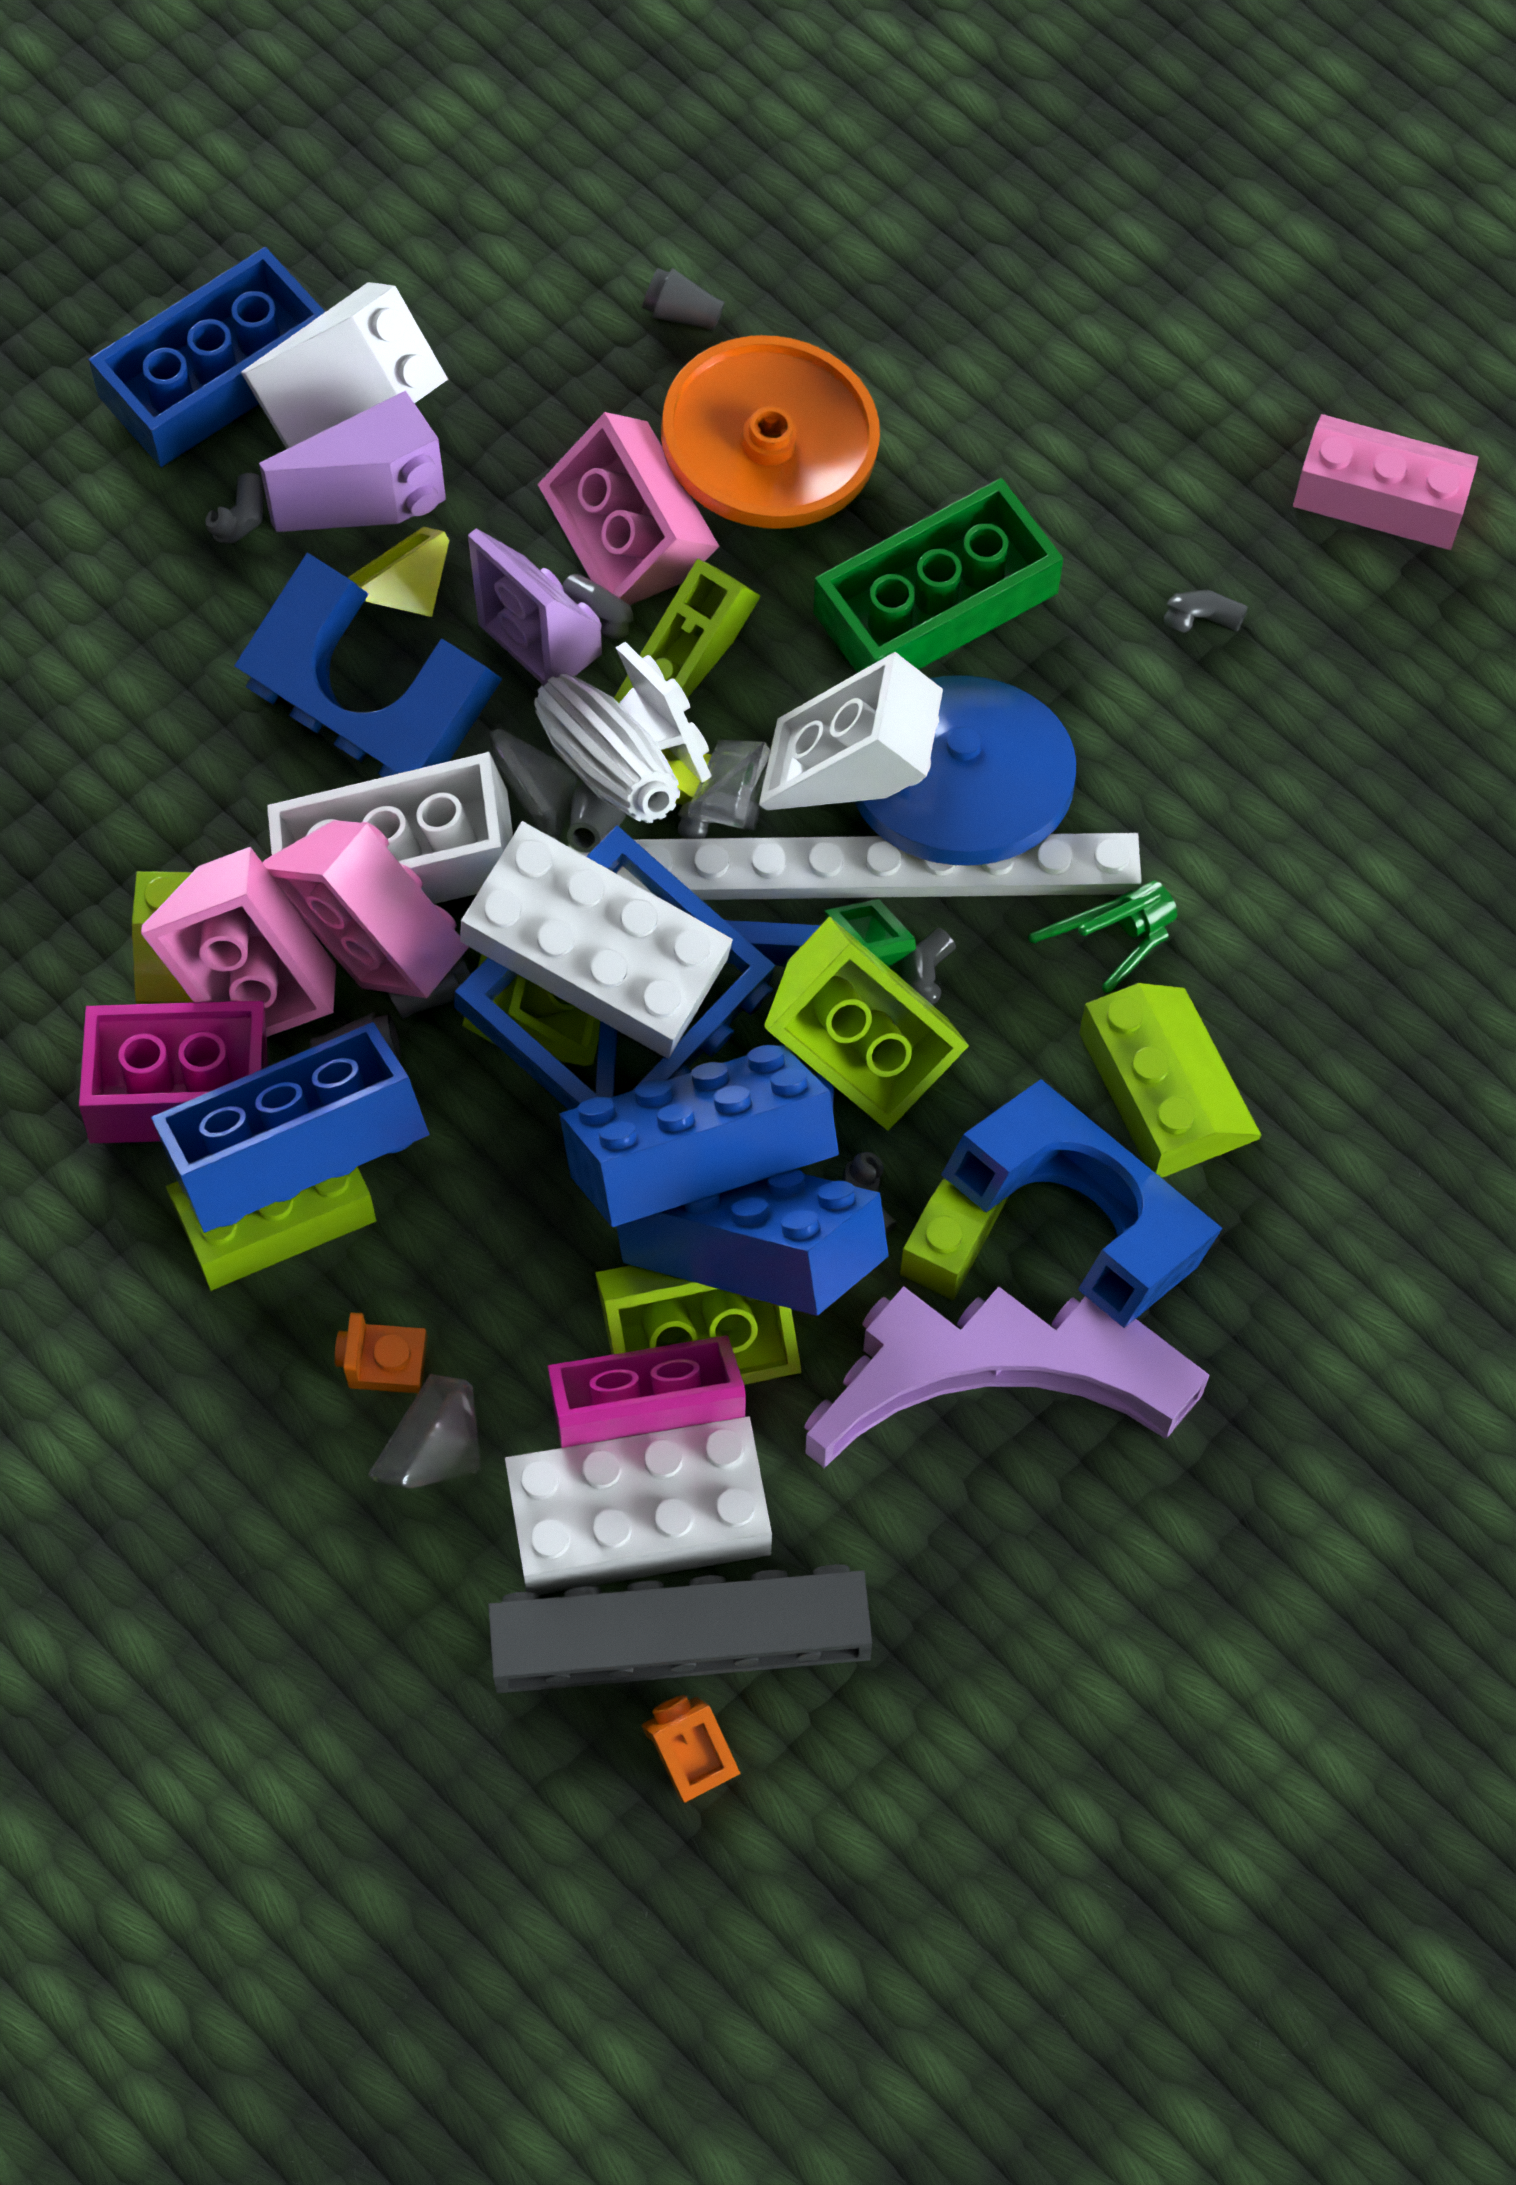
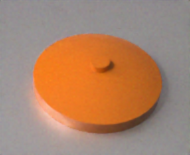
(770, 431)

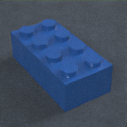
(183, 368)
(290, 1126)
(698, 1134)
(772, 1240)

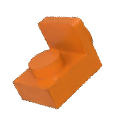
(381, 1356)
(690, 1746)

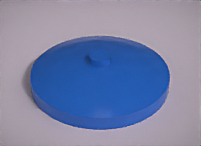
(993, 782)

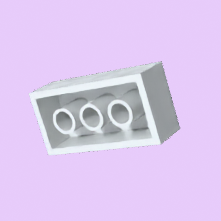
(438, 821)
(595, 939)
(639, 1506)

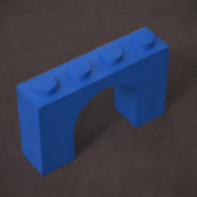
(293, 659)
(1052, 1141)

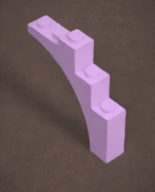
(1004, 1345)

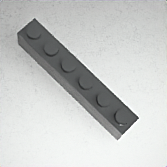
(679, 1629)

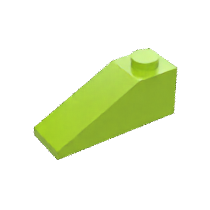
(697, 626)
(947, 1240)

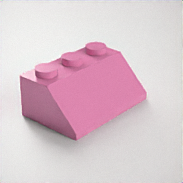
(1385, 481)
(626, 510)
(368, 908)
(241, 939)

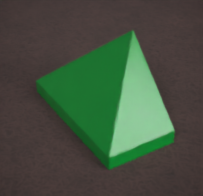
(875, 929)

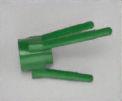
(1138, 912)

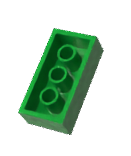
(939, 581)

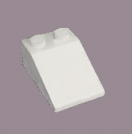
(344, 365)
(855, 739)

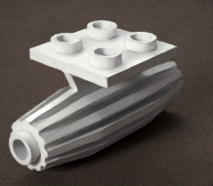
(621, 743)

